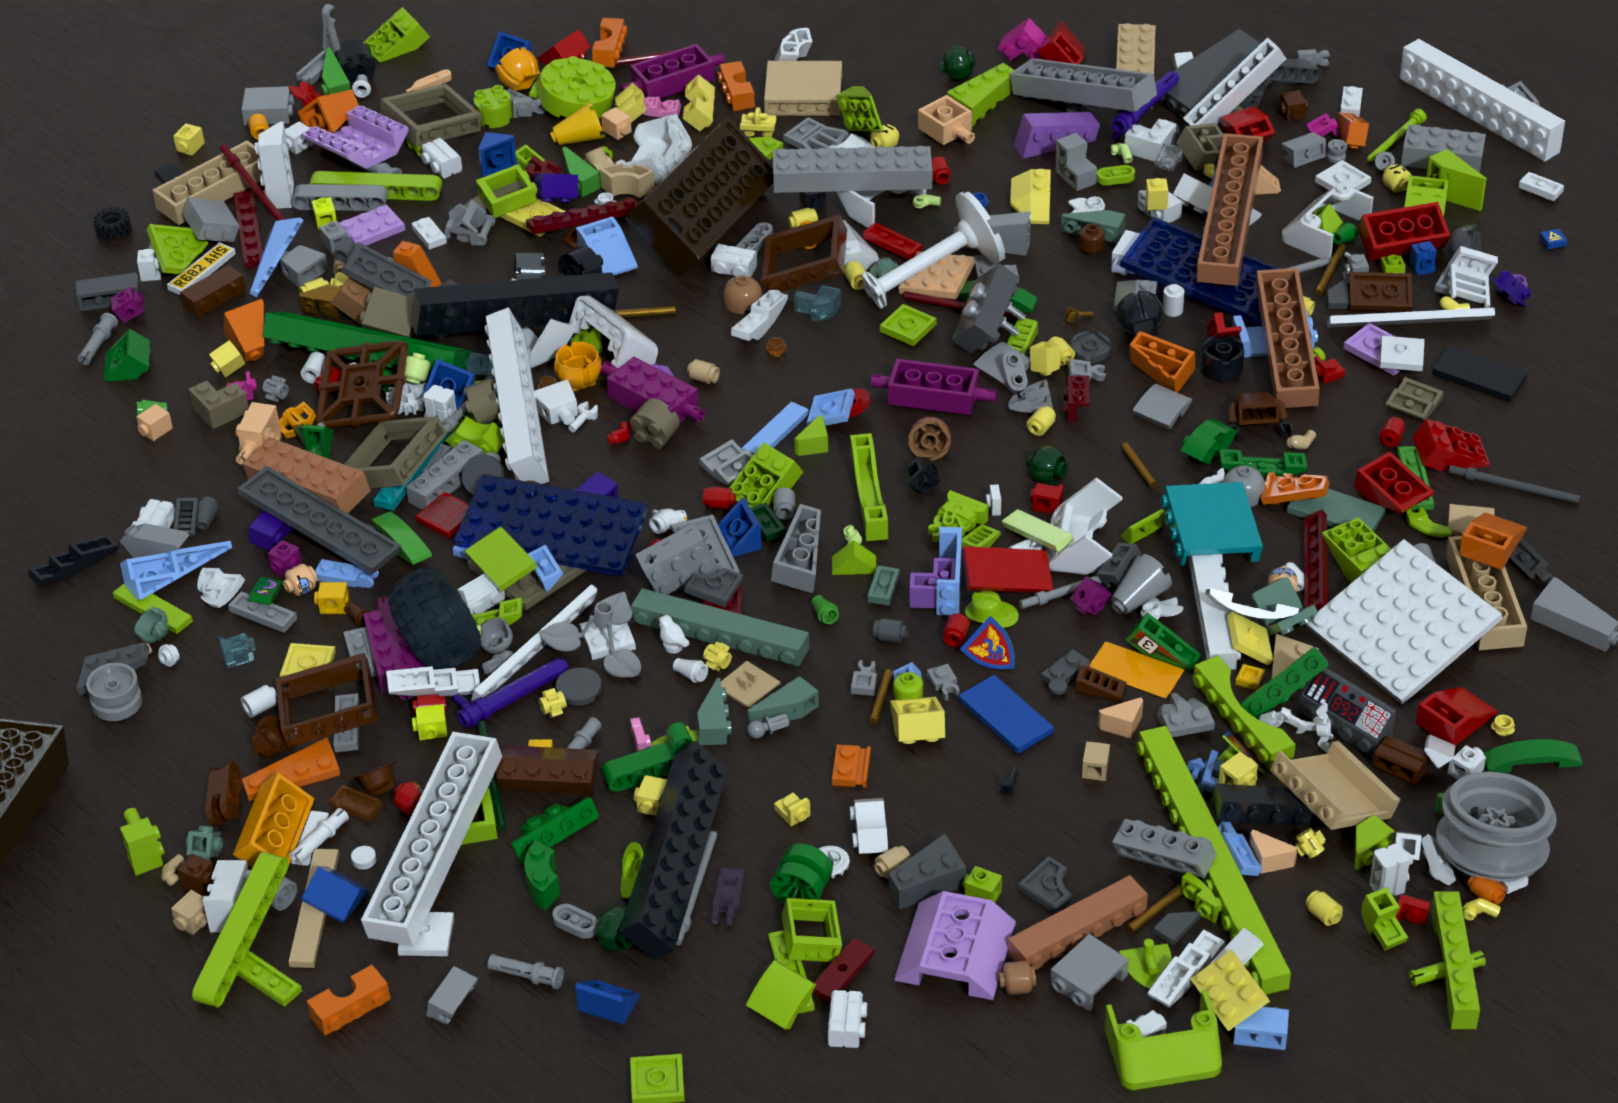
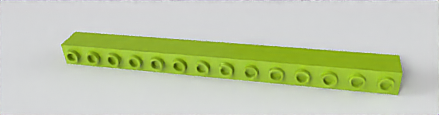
(1223, 878)

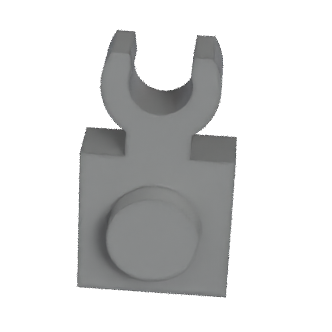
(1314, 57)
(525, 106)
(1084, 368)
(943, 679)
(864, 680)

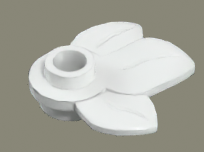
(1087, 205)
(1161, 608)

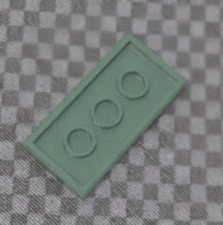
(1339, 509)

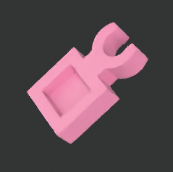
(640, 739)

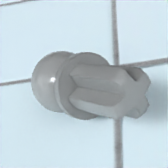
(496, 661)
(757, 729)

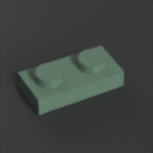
(883, 585)

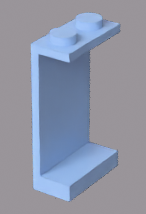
(1254, 338)
(949, 590)

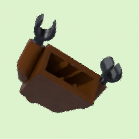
(1258, 409)

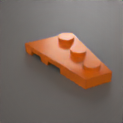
(1292, 488)

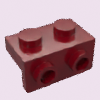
(1076, 395)

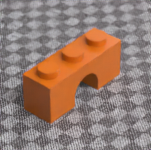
(734, 86)
(334, 1012)

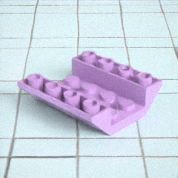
(365, 141)
(977, 942)

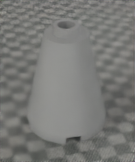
(1140, 584)

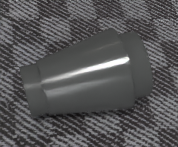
(206, 512)

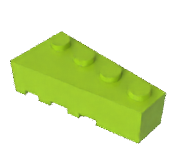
(984, 91)

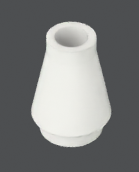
(361, 86)
(691, 669)

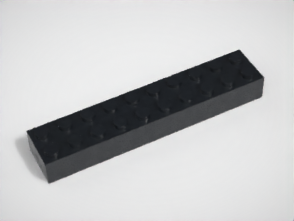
(530, 301)
(674, 851)

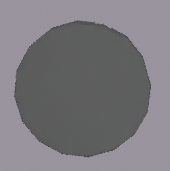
(1091, 346)
(478, 466)
(579, 686)

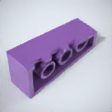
(1041, 130)

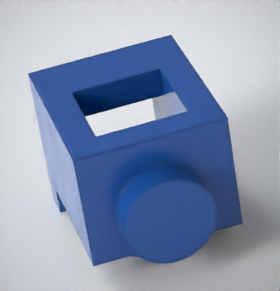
(1422, 258)

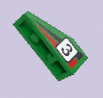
(1161, 643)

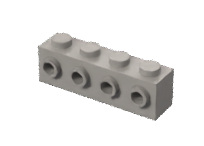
(441, 476)
(1164, 848)

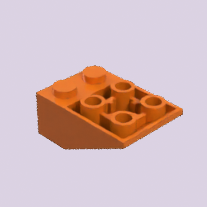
(1491, 540)

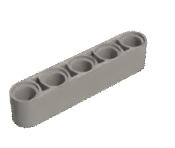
(343, 196)

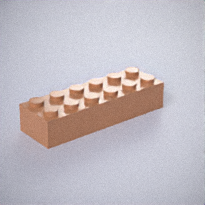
(324, 477)

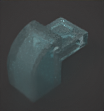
(819, 306)

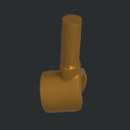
(1072, 314)

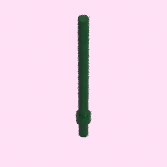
(494, 788)

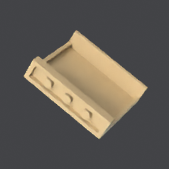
(803, 88)
(1336, 787)

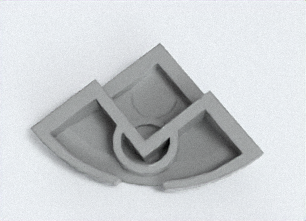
(1032, 398)

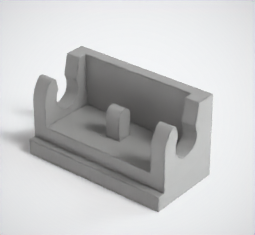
(1304, 149)
(450, 995)

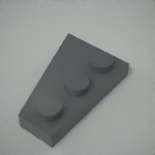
(132, 655)

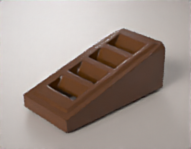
(1087, 681)

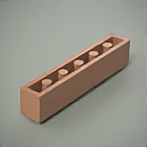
(1070, 926)

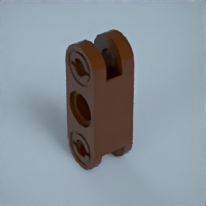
(223, 794)

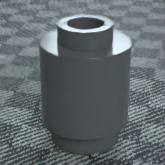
(890, 630)

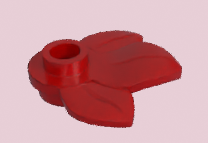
(304, 92)

